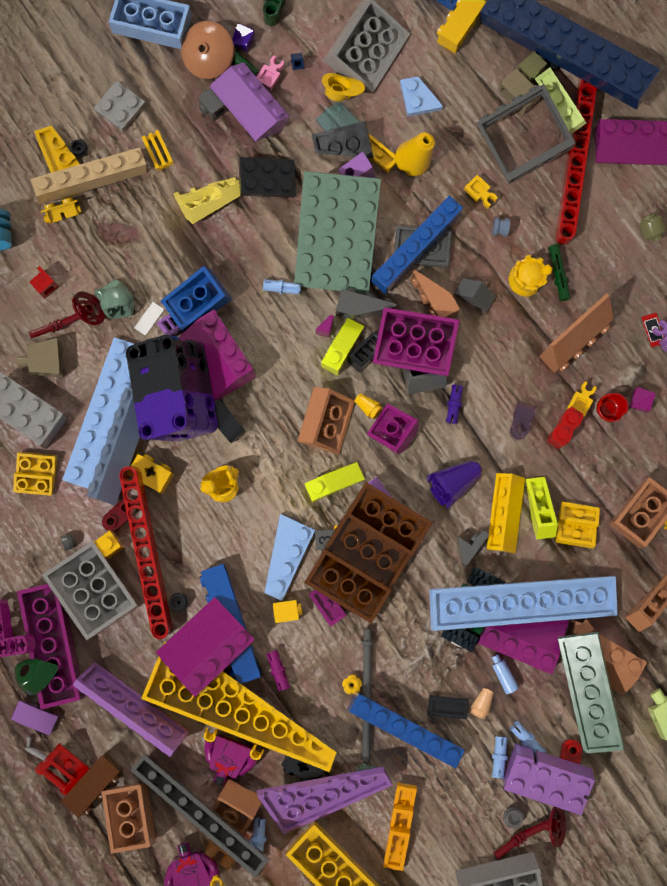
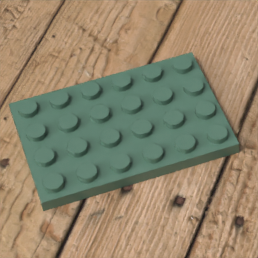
(337, 231)

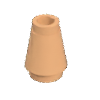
(482, 704)

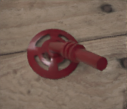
(82, 313)
(553, 825)

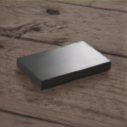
(436, 256)

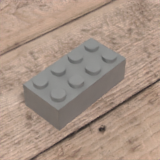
(28, 412)

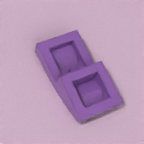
(34, 718)

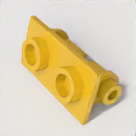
(53, 212)

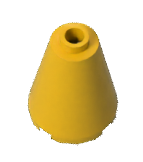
(415, 154)

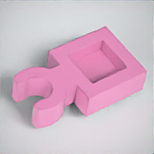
(269, 74)

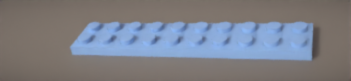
(522, 602)

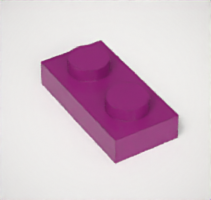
(329, 609)

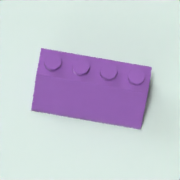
(250, 102)

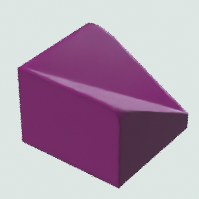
(642, 400)

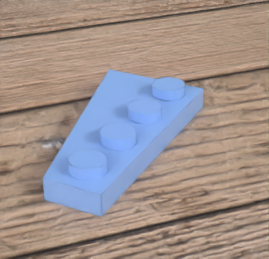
(288, 550)

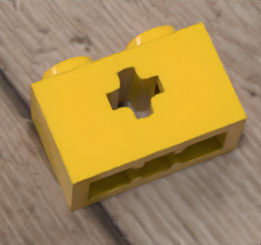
(162, 473)

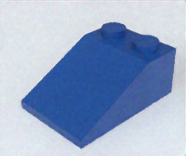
(195, 298)

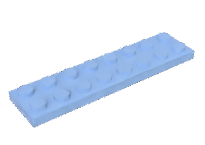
(99, 416)

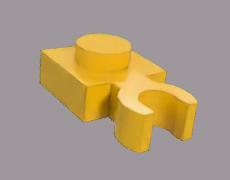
(478, 189)
(581, 400)

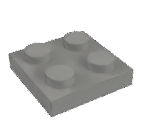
(119, 106)

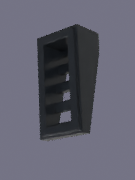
(356, 359)

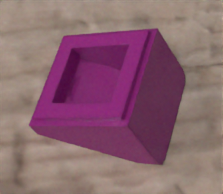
(325, 327)

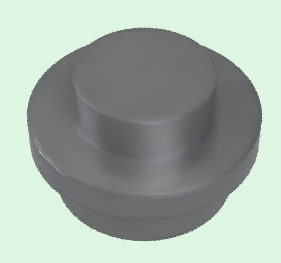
(513, 817)

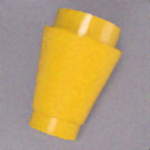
(369, 406)

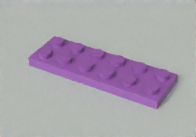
(131, 709)

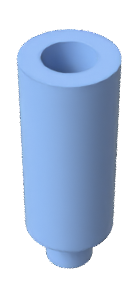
(504, 674)

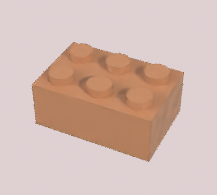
(642, 513)

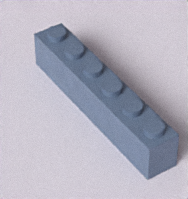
(116, 453)

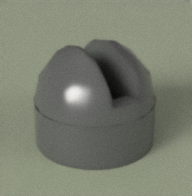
(68, 542)

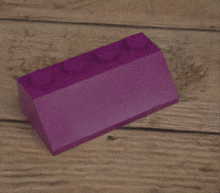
(631, 142)

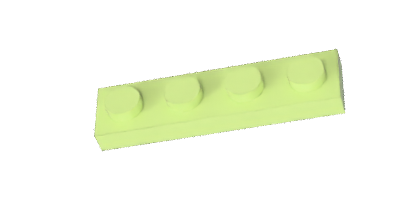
(562, 101)

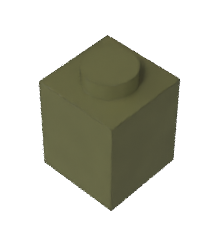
(532, 66)

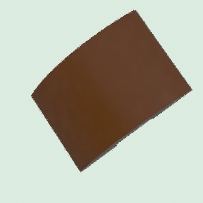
(367, 552)

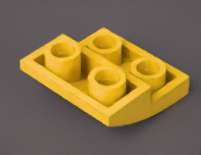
(35, 473)

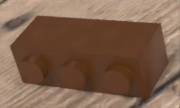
(89, 787)

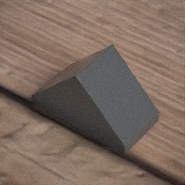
(475, 293)

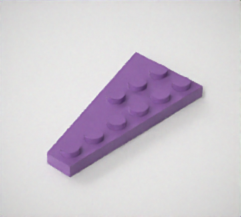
(310, 800)

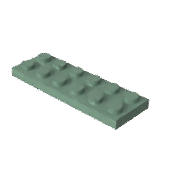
(591, 693)

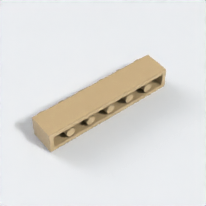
(89, 175)

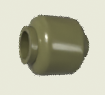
(652, 227)

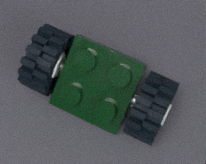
(459, 636)

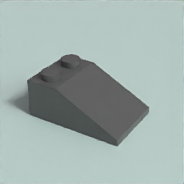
(421, 381)

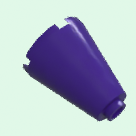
(454, 481)

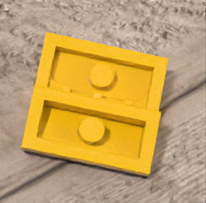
(577, 525)

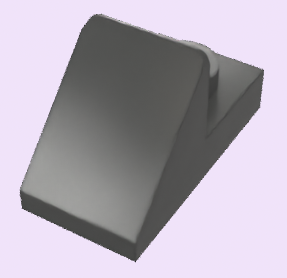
(466, 550)

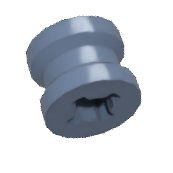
(501, 227)

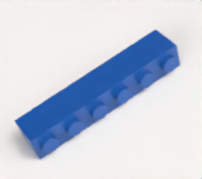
(417, 244)
(219, 586)
(405, 730)

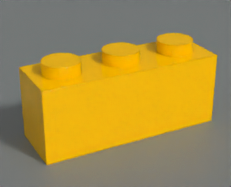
(459, 23)

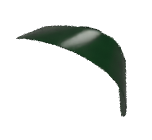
(38, 676)

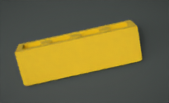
(505, 512)

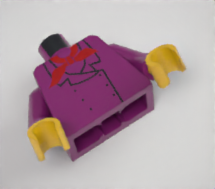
(228, 756)
(192, 869)

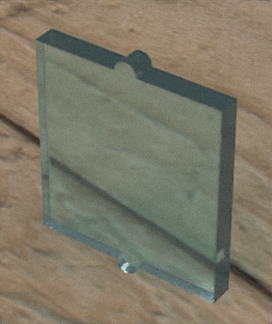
(335, 117)

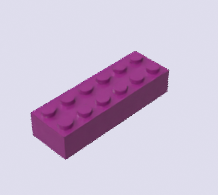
(50, 626)

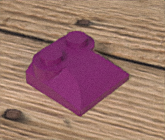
(394, 429)

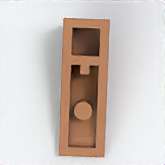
(649, 607)

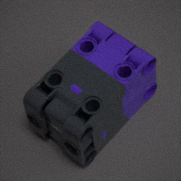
(171, 389)

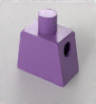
(358, 167)

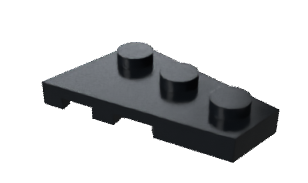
(344, 141)

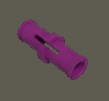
(278, 670)

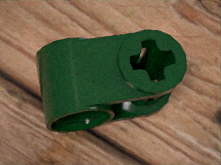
(275, 7)

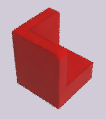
(43, 283)

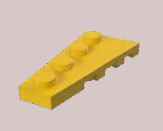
(55, 150)

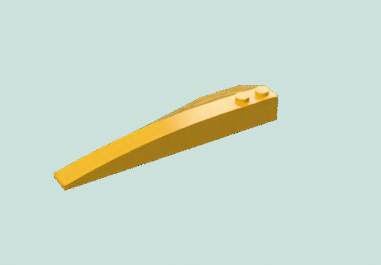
(239, 712)

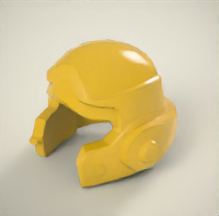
(221, 483)

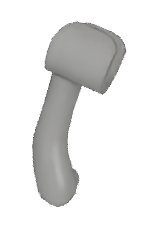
(36, 752)

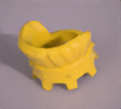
(528, 276)

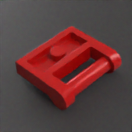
(67, 764)

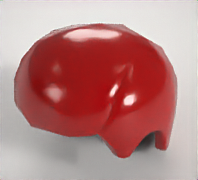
(612, 407)

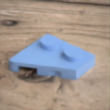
(418, 97)

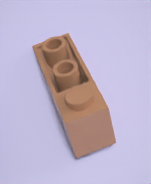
(437, 298)

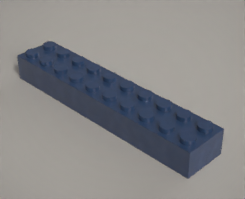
(573, 48)

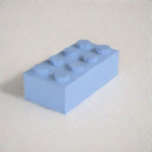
(151, 21)

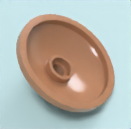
(218, 51)

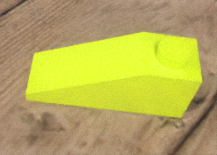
(342, 346)
(334, 482)
(541, 508)

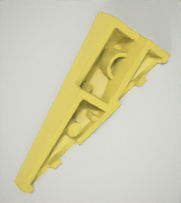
(208, 199)

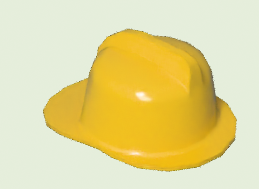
(340, 87)

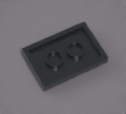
(267, 177)

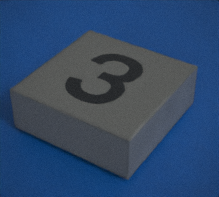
(321, 538)

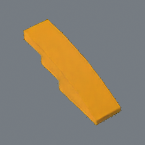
(400, 826)

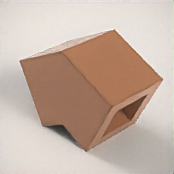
(581, 627)

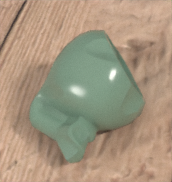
(116, 300)

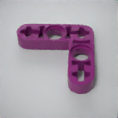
(16, 644)

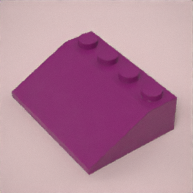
(416, 341)
(225, 360)
(527, 642)
(205, 647)

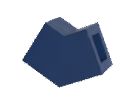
(297, 57)

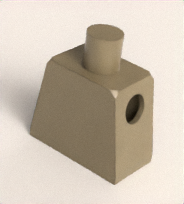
(44, 359)

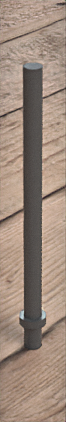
(366, 692)

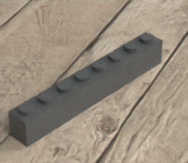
(201, 815)

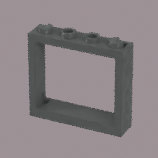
(505, 110)

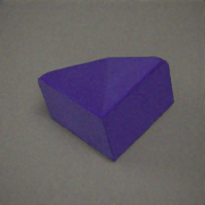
(243, 37)

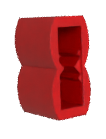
(566, 424)

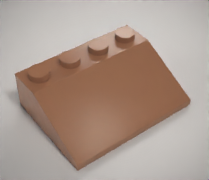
(579, 334)

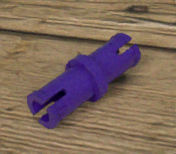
(454, 404)

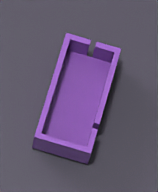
(548, 780)

